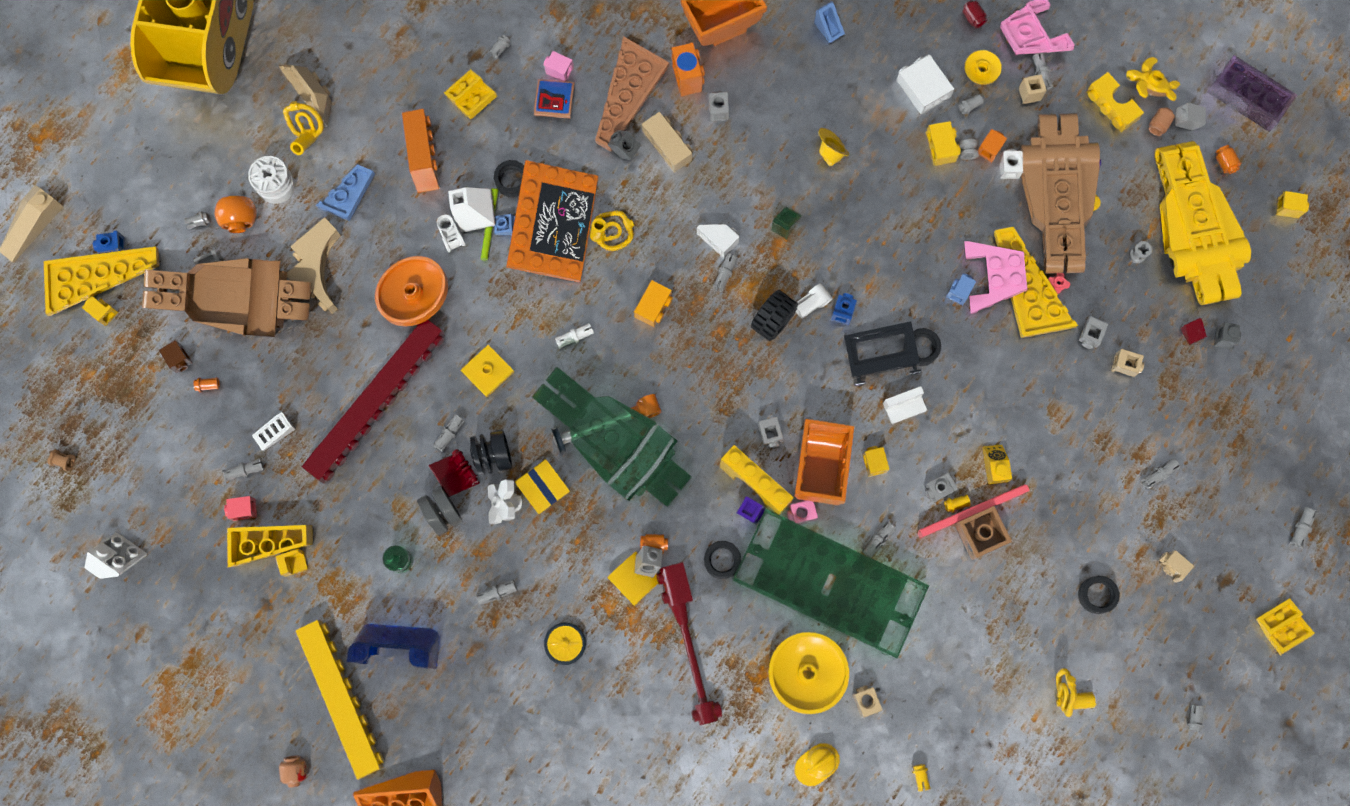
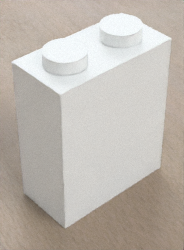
(924, 84)

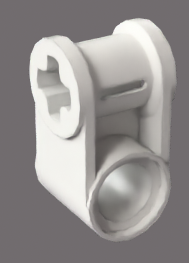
(450, 235)

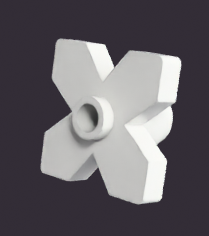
(503, 501)

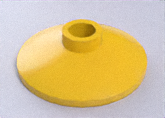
(986, 61)

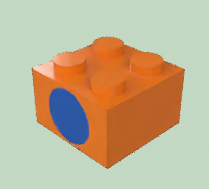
(687, 69)

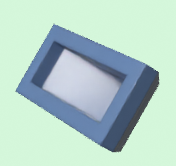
(829, 22)

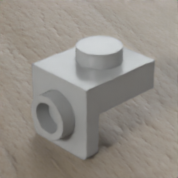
(209, 257)

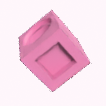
(810, 510)

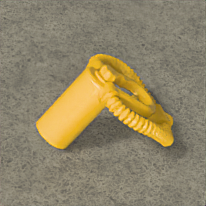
(306, 136)
(599, 227)
(1072, 701)

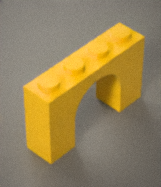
(738, 465)

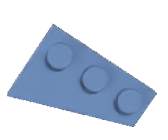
(347, 196)

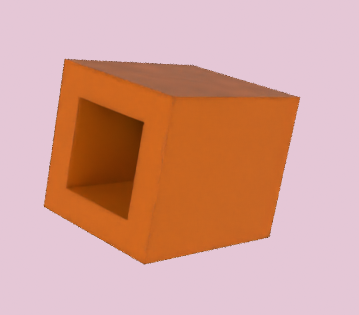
(992, 145)

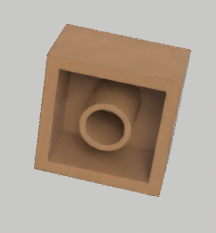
(983, 533)

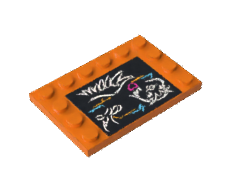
(552, 221)

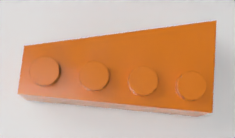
(420, 150)

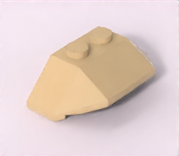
(309, 89)

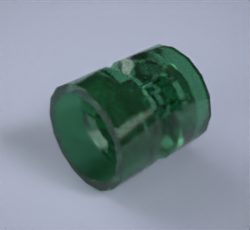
(397, 559)

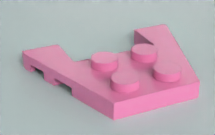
(1027, 34)
(1004, 271)

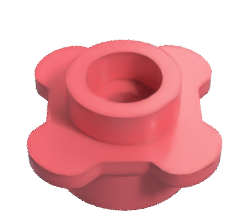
(1059, 287)

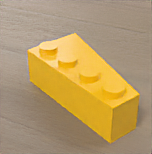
(258, 543)

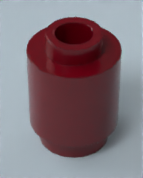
(974, 14)

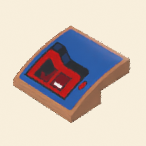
(554, 98)

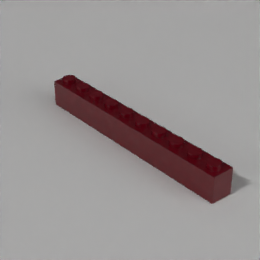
(373, 401)

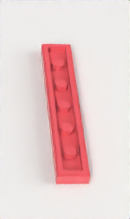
(972, 511)

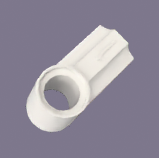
(816, 297)

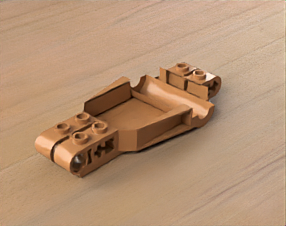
(1061, 189)
(231, 295)

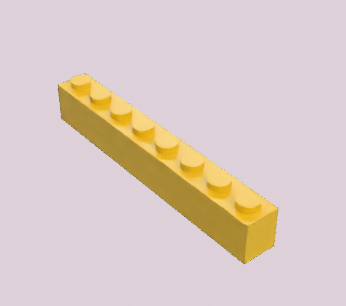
(339, 699)

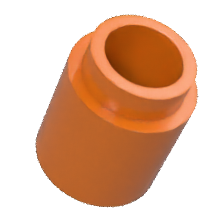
(1227, 159)
(655, 541)

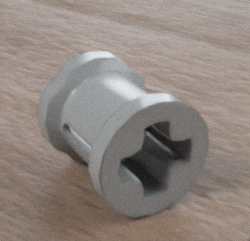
(1140, 252)

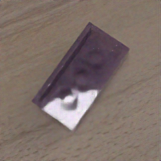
(1252, 93)

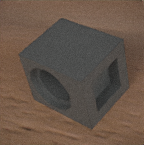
(630, 145)

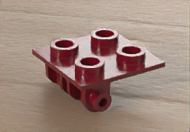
(454, 473)

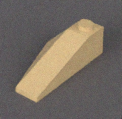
(31, 218)

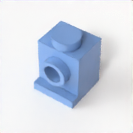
(961, 289)

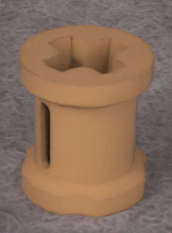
(61, 460)

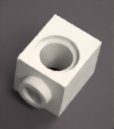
(1011, 171)

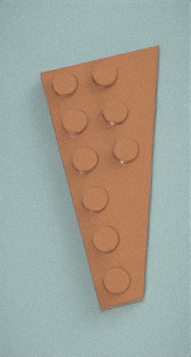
(630, 86)

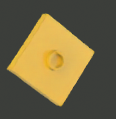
(487, 371)

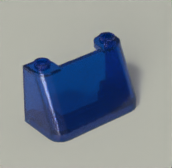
(421, 643)

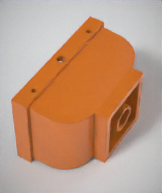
(721, 19)
(824, 462)

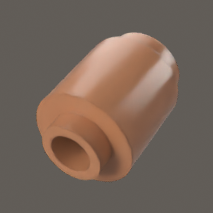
(1161, 121)

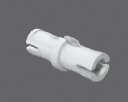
(574, 335)

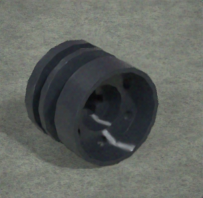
(491, 452)

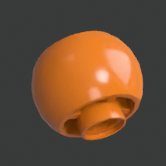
(235, 213)

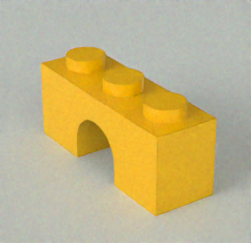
(1120, 114)

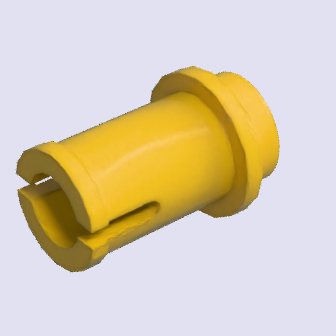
(957, 503)
(921, 776)

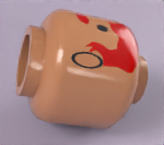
(292, 771)

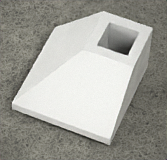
(472, 208)
(113, 557)

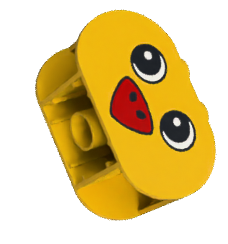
(190, 42)

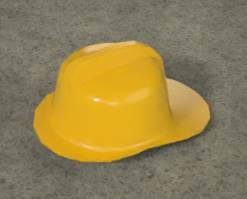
(831, 147)
(817, 764)

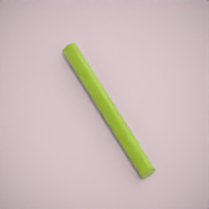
(488, 230)

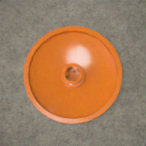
(411, 291)

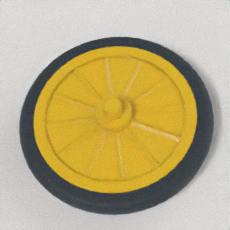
(564, 643)

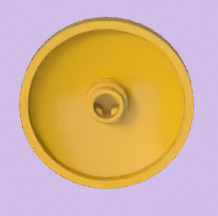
(808, 673)

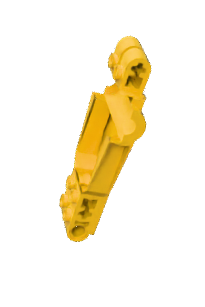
(1199, 225)

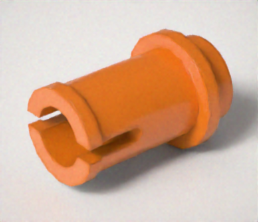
(206, 384)

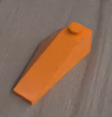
(412, 789)

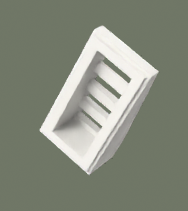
(281, 417)

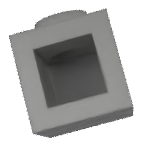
(1190, 116)

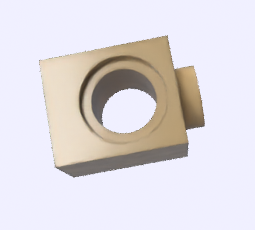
(875, 705)

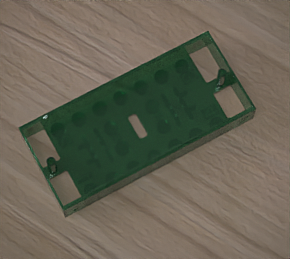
(861, 595)

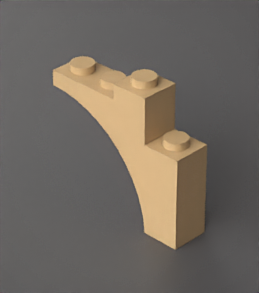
(312, 255)

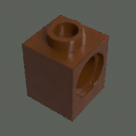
(175, 357)

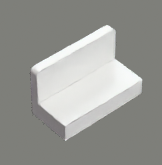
(905, 405)

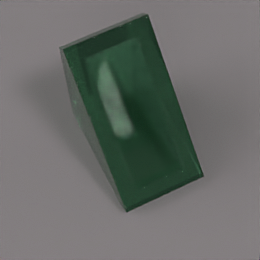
(785, 222)

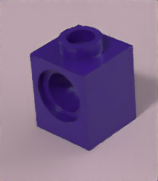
(751, 510)

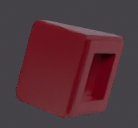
(1194, 331)

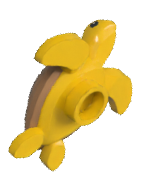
(1152, 82)

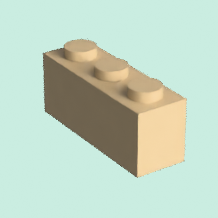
(667, 141)

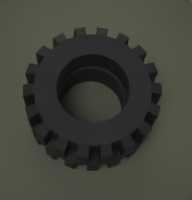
(774, 315)

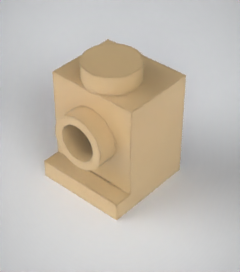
(1133, 359)
(1175, 565)

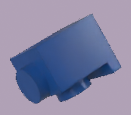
(114, 240)
(841, 314)

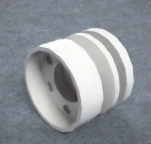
(278, 186)

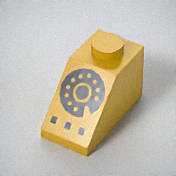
(997, 464)

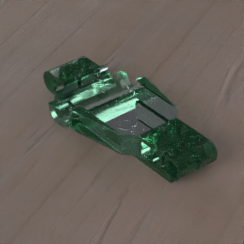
(615, 440)

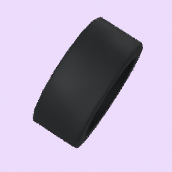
(502, 168)
(933, 337)
(718, 545)
(1113, 589)

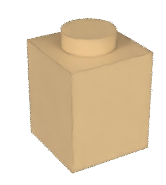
(1032, 89)

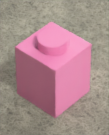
(558, 66)

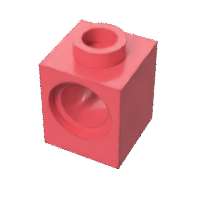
(240, 508)

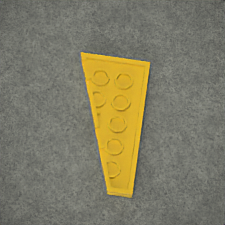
(80, 277)
(1038, 308)

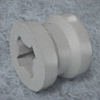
(968, 149)

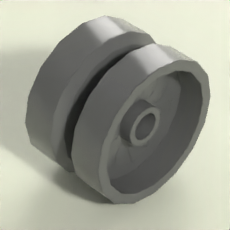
(437, 512)

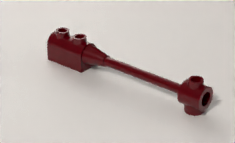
(677, 595)

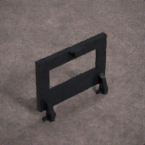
(883, 363)

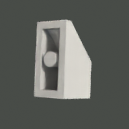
(719, 237)

